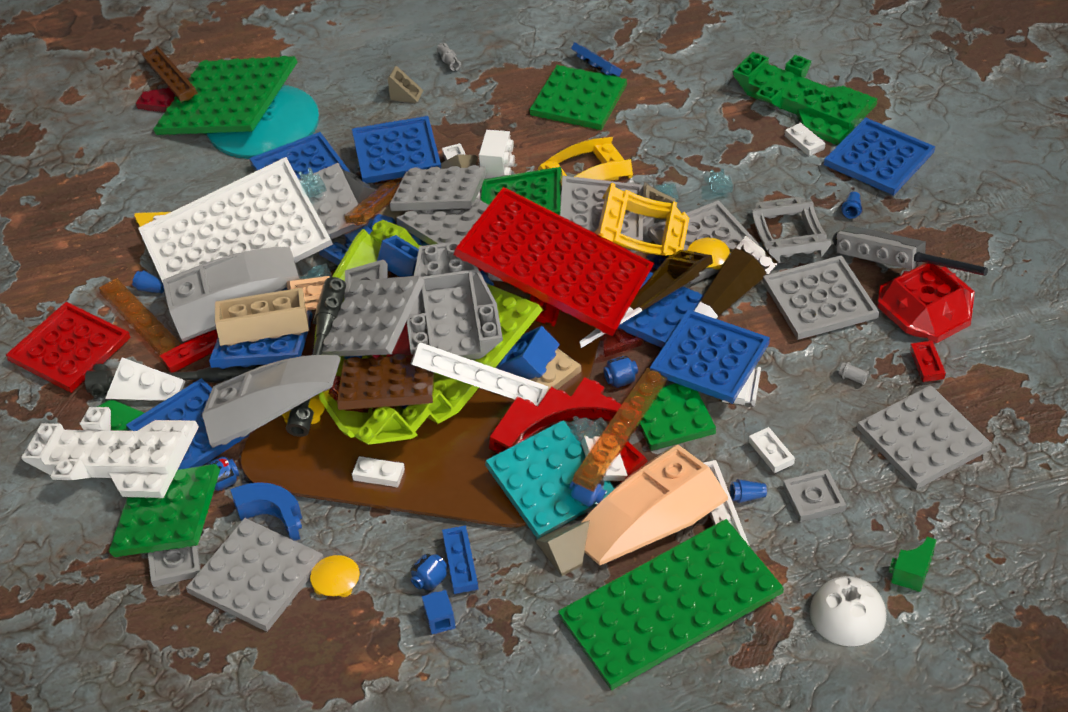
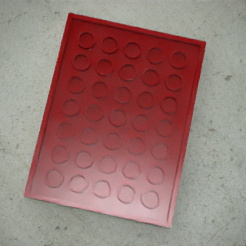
(555, 260)

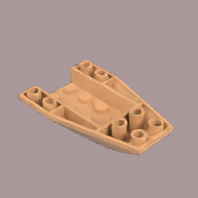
(652, 504)

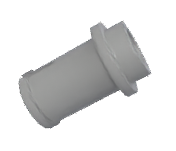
(853, 373)

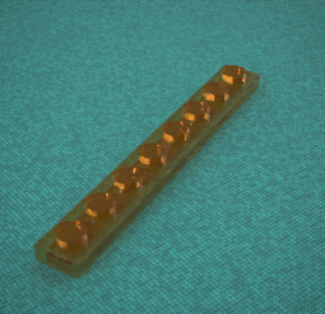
(619, 430)

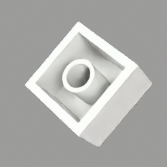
(496, 153)

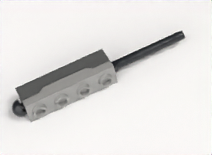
(893, 250)

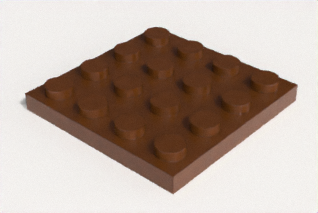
(384, 383)

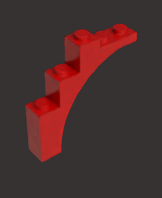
(526, 419)

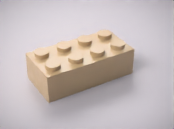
(261, 316)

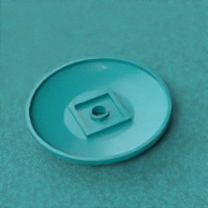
(286, 120)

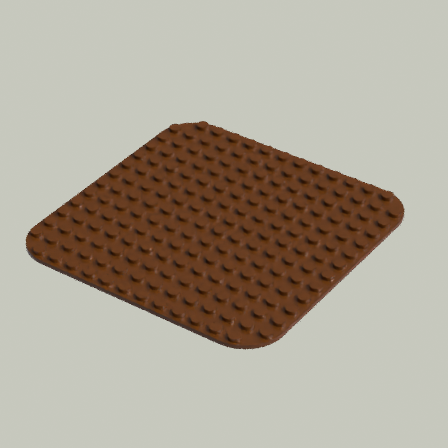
(442, 464)

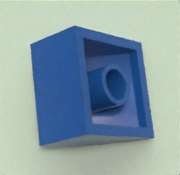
(530, 354)

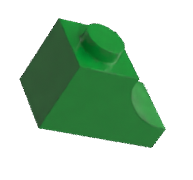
(913, 565)

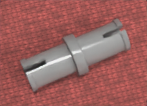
(448, 56)

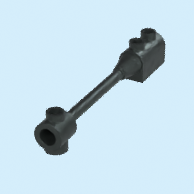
(326, 312)
(101, 377)

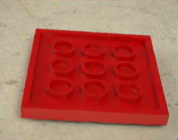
(68, 346)

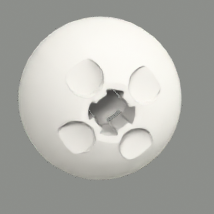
(848, 611)

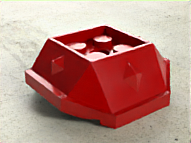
(928, 302)

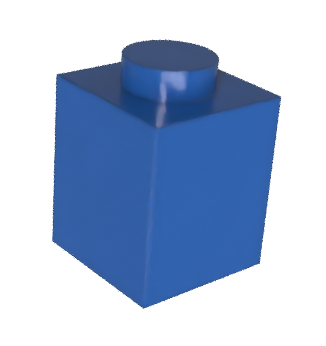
(438, 612)

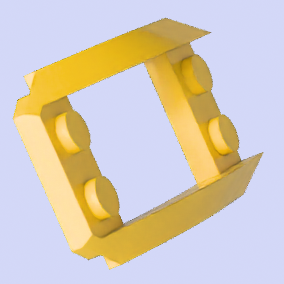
(612, 162)
(613, 213)

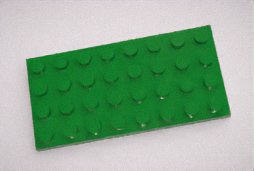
(669, 603)

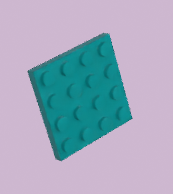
(539, 476)

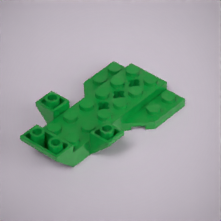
(824, 110)

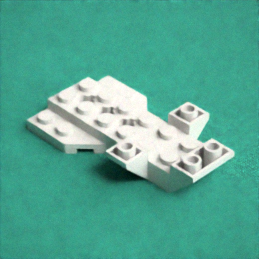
(137, 461)

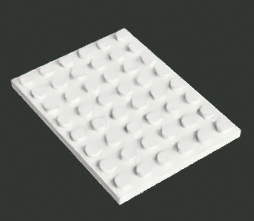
(243, 216)

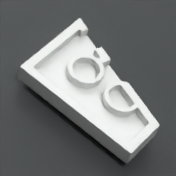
(141, 382)

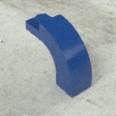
(268, 499)

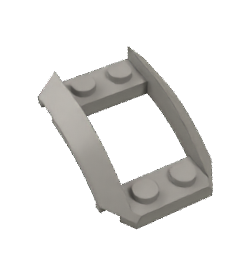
(814, 241)

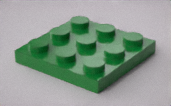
(676, 418)

